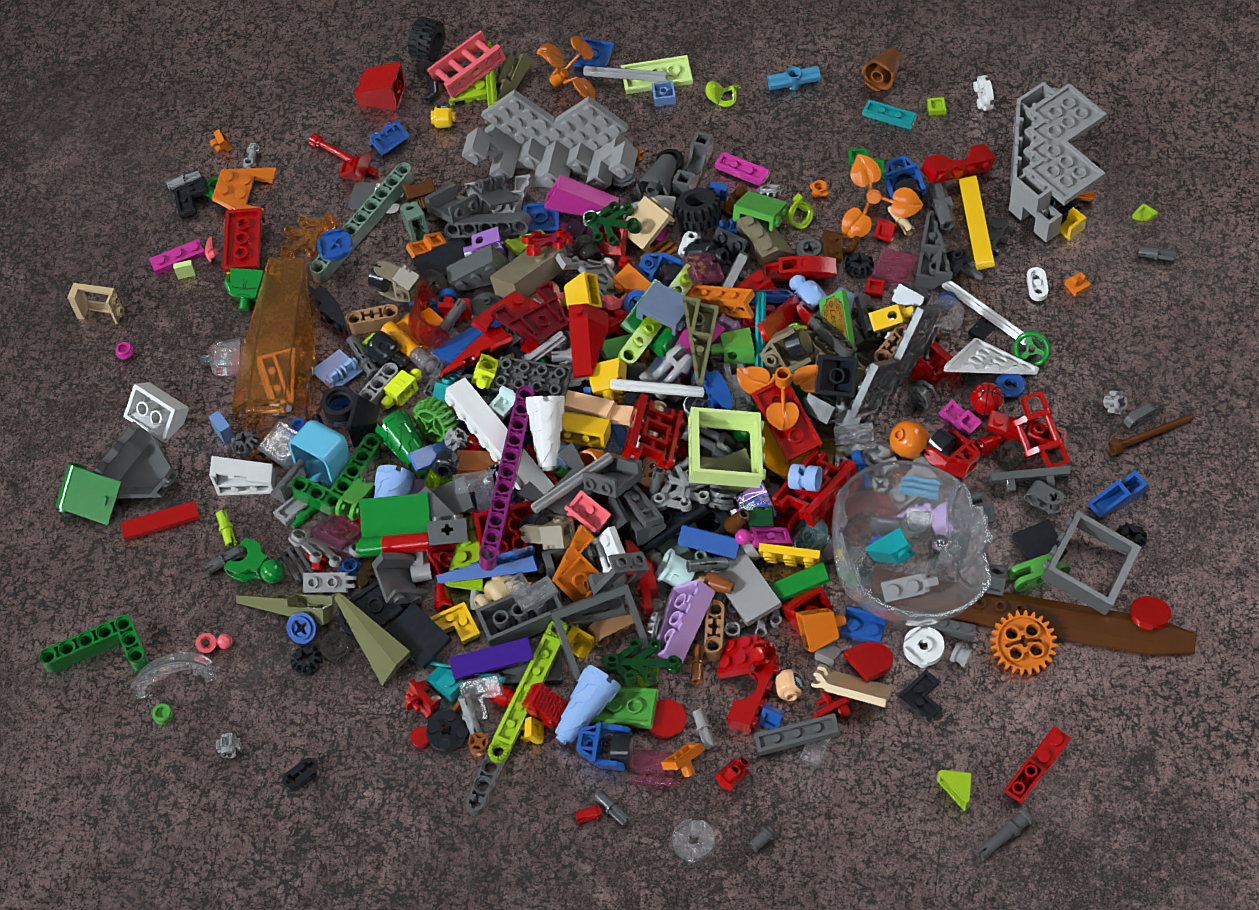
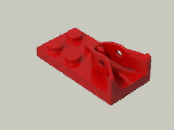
(242, 239)
(801, 436)

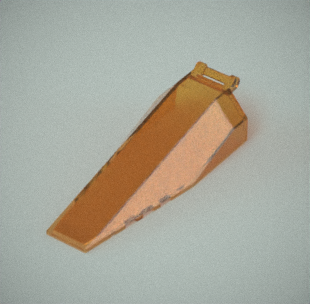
(279, 344)

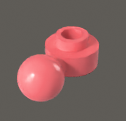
(224, 641)

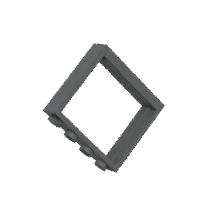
(1073, 586)
(585, 603)

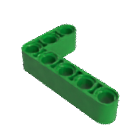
(344, 480)
(98, 644)

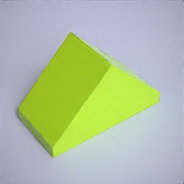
(956, 785)

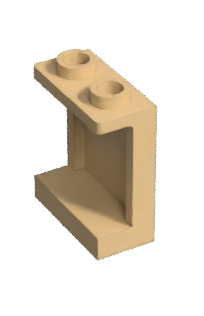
(652, 220)

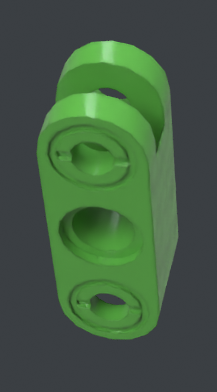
(349, 502)
(1029, 573)

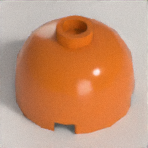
(908, 439)

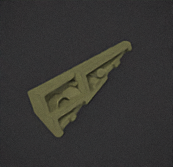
(511, 74)
(701, 324)
(319, 606)
(380, 648)

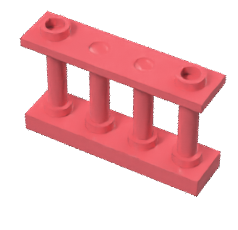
(472, 72)

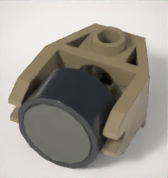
(394, 281)
(794, 350)
(549, 530)

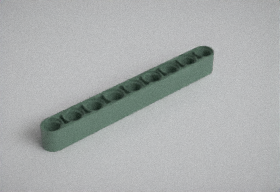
(367, 217)

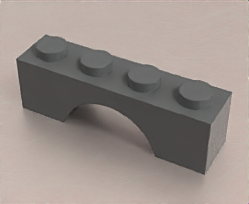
(699, 154)

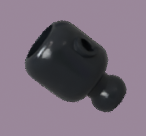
(699, 246)
(385, 350)

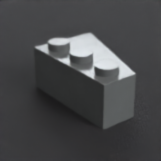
(475, 269)

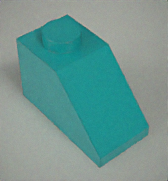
(891, 548)
(443, 683)

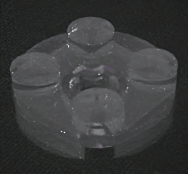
(956, 313)
(704, 844)

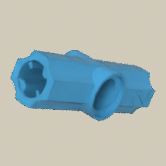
(793, 78)

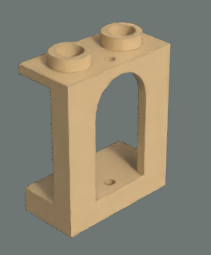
(81, 304)

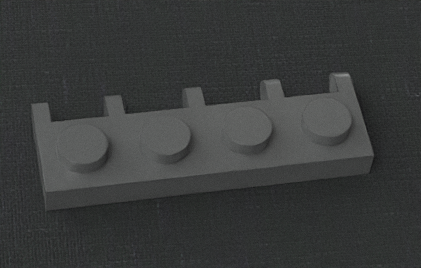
(996, 232)

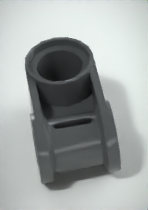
(1044, 496)

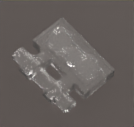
(854, 434)

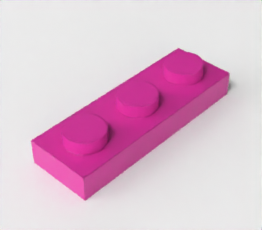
(742, 169)
(188, 251)

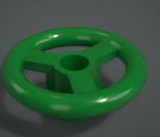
(1033, 342)

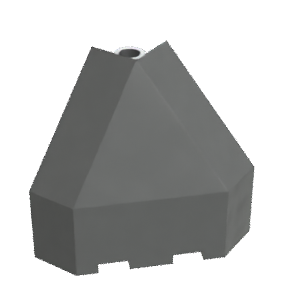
(138, 464)

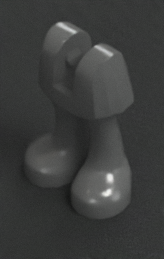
(721, 443)

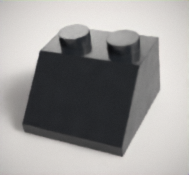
(835, 376)

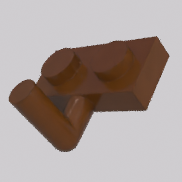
(833, 245)

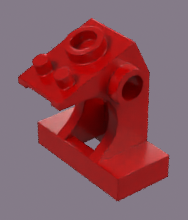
(924, 370)

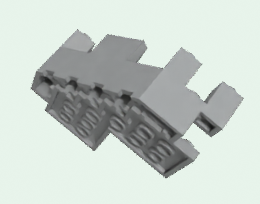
(576, 142)
(1044, 158)

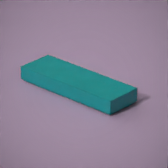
(889, 114)

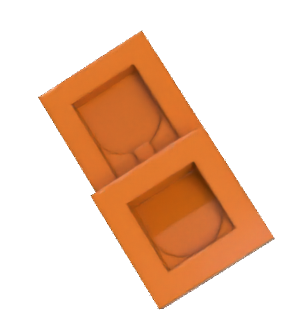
(428, 243)

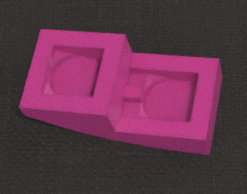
(959, 418)

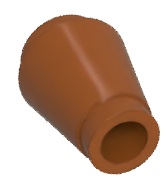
(719, 583)

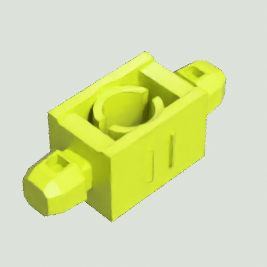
(485, 371)
(401, 388)

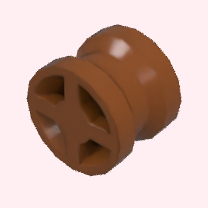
(478, 740)

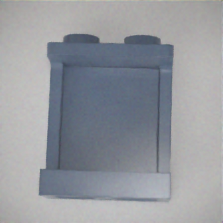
(663, 306)

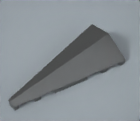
(933, 263)

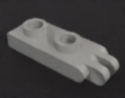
(327, 582)

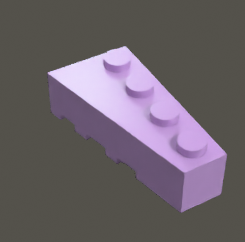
(682, 618)

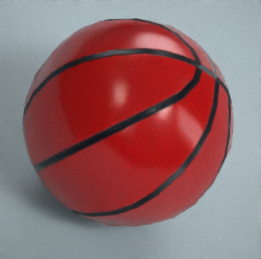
(986, 398)

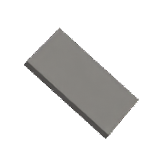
(751, 592)

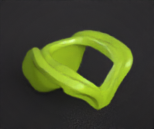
(715, 91)
(801, 203)

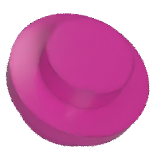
(124, 350)

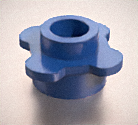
(350, 562)

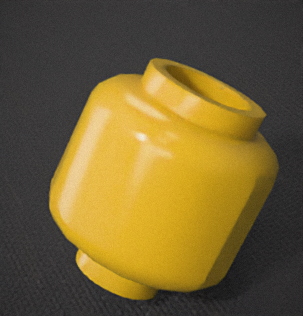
(443, 117)

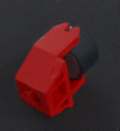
(958, 464)

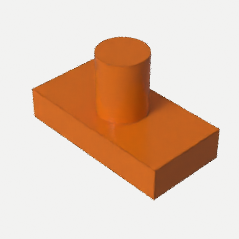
(682, 759)

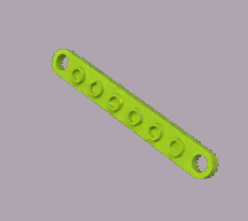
(649, 327)
(515, 714)

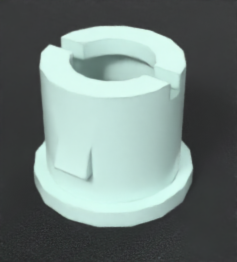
(673, 570)

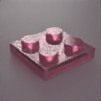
(894, 266)
(337, 531)

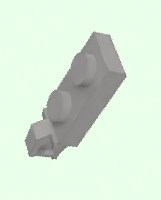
(907, 586)

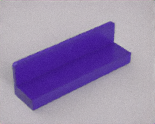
(491, 658)

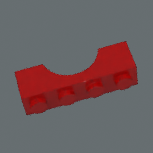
(941, 169)
(745, 712)

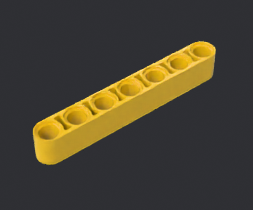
(976, 223)

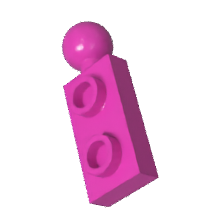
(764, 535)

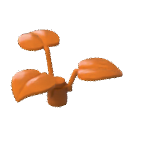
(560, 75)
(865, 172)
(782, 414)

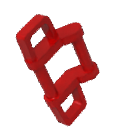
(1047, 415)

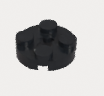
(444, 742)

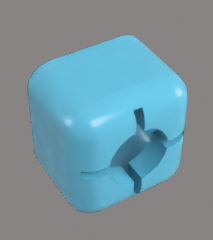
(321, 450)

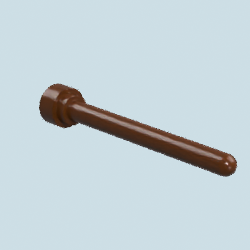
(1117, 446)

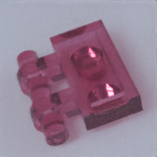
(706, 273)
(650, 762)

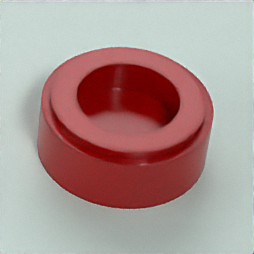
(418, 737)

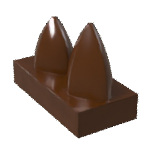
(727, 204)

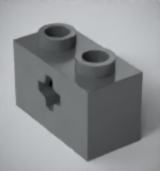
(437, 532)

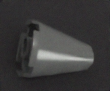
(658, 177)

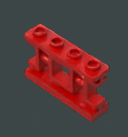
(650, 445)
(821, 500)

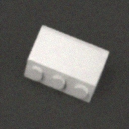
(155, 411)

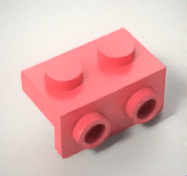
(588, 512)

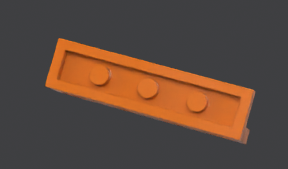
(726, 297)

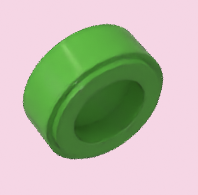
(162, 714)

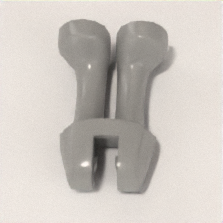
(672, 356)

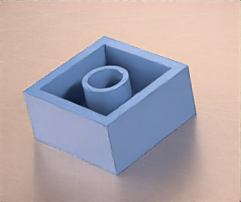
(664, 93)
(221, 427)

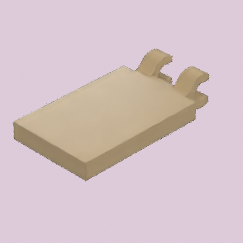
(852, 686)

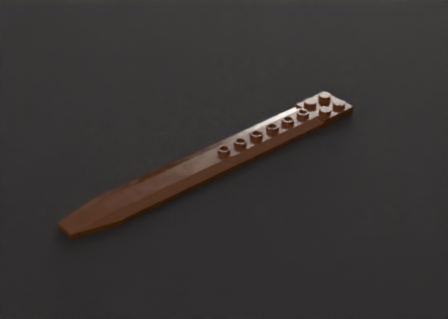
(1082, 624)

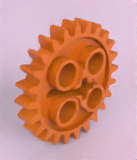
(1027, 661)

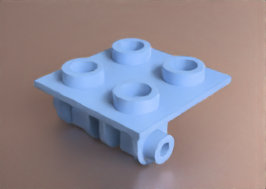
(337, 369)

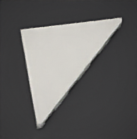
(986, 358)

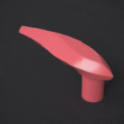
(210, 251)

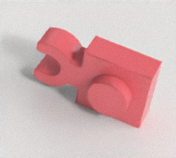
(612, 302)

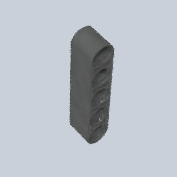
(480, 222)

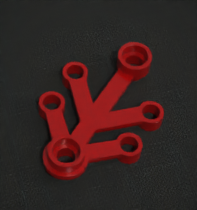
(538, 240)

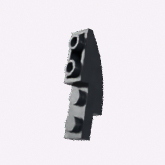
(328, 309)

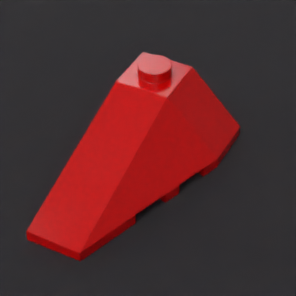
(587, 336)
(491, 343)

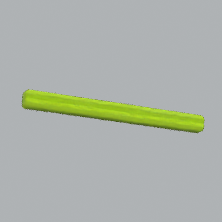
(491, 84)

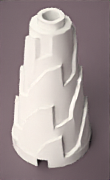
(545, 425)

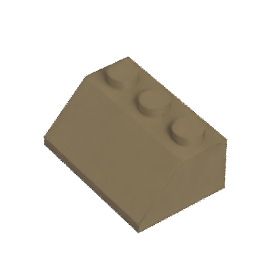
(765, 245)

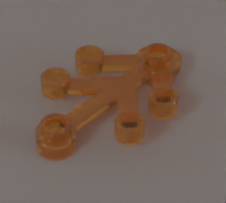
(324, 224)

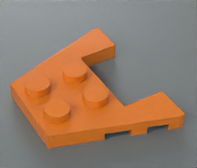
(236, 185)
(575, 567)

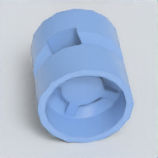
(802, 477)

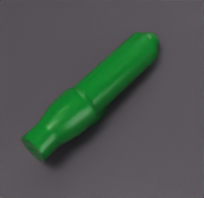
(302, 516)

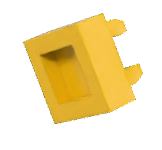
(533, 731)

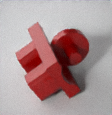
(447, 305)
(419, 700)
(841, 705)
(733, 773)

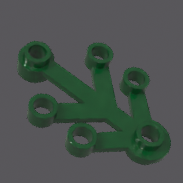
(593, 218)
(617, 662)

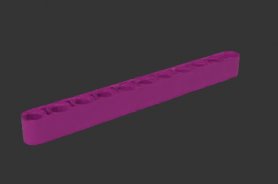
(505, 481)

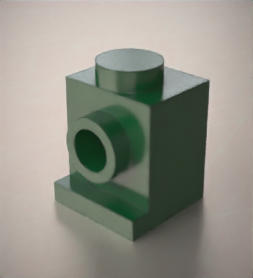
(760, 517)

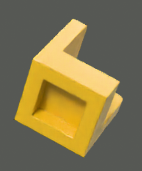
(1073, 225)
(580, 642)

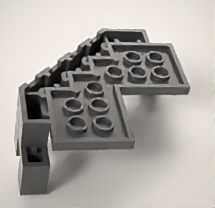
(884, 376)

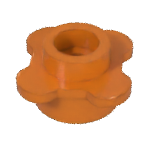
(819, 188)

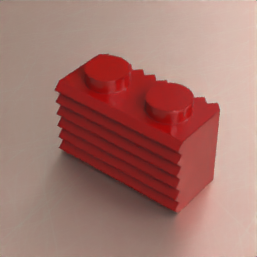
(544, 704)

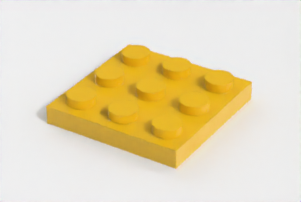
(789, 555)

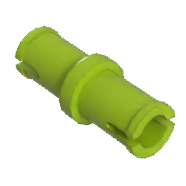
(226, 528)

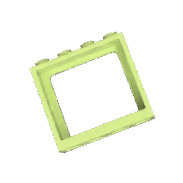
(729, 420)

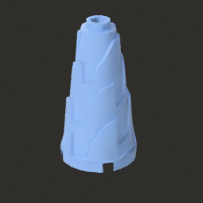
(392, 482)
(586, 702)

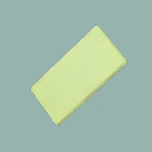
(677, 70)

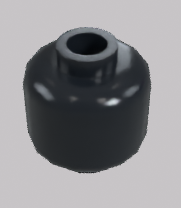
(446, 464)

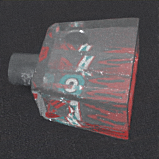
(224, 357)

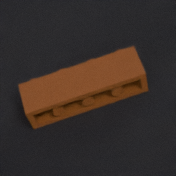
(474, 461)

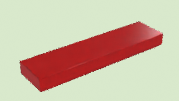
(779, 318)
(160, 521)

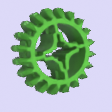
(434, 419)

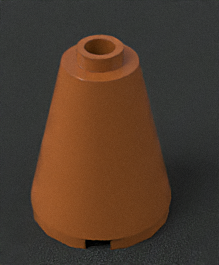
(882, 69)

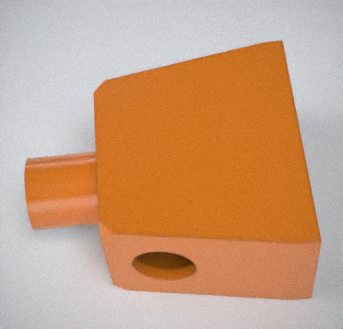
(819, 627)

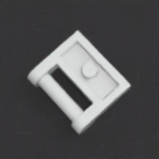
(612, 545)

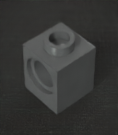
(998, 579)

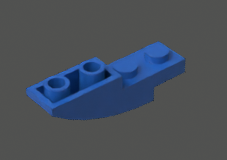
(717, 390)

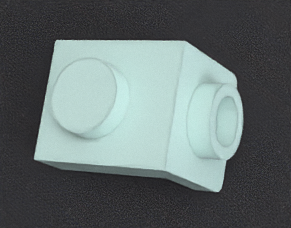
(503, 403)

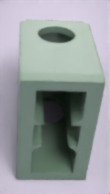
(414, 215)

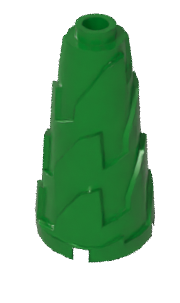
(401, 438)

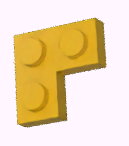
(460, 619)

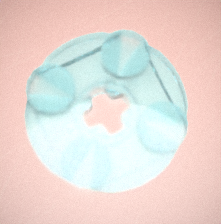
(819, 535)

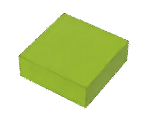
(936, 106)

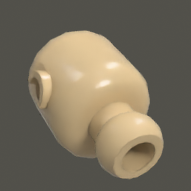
(493, 590)

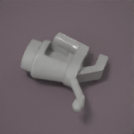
(881, 454)
(683, 477)

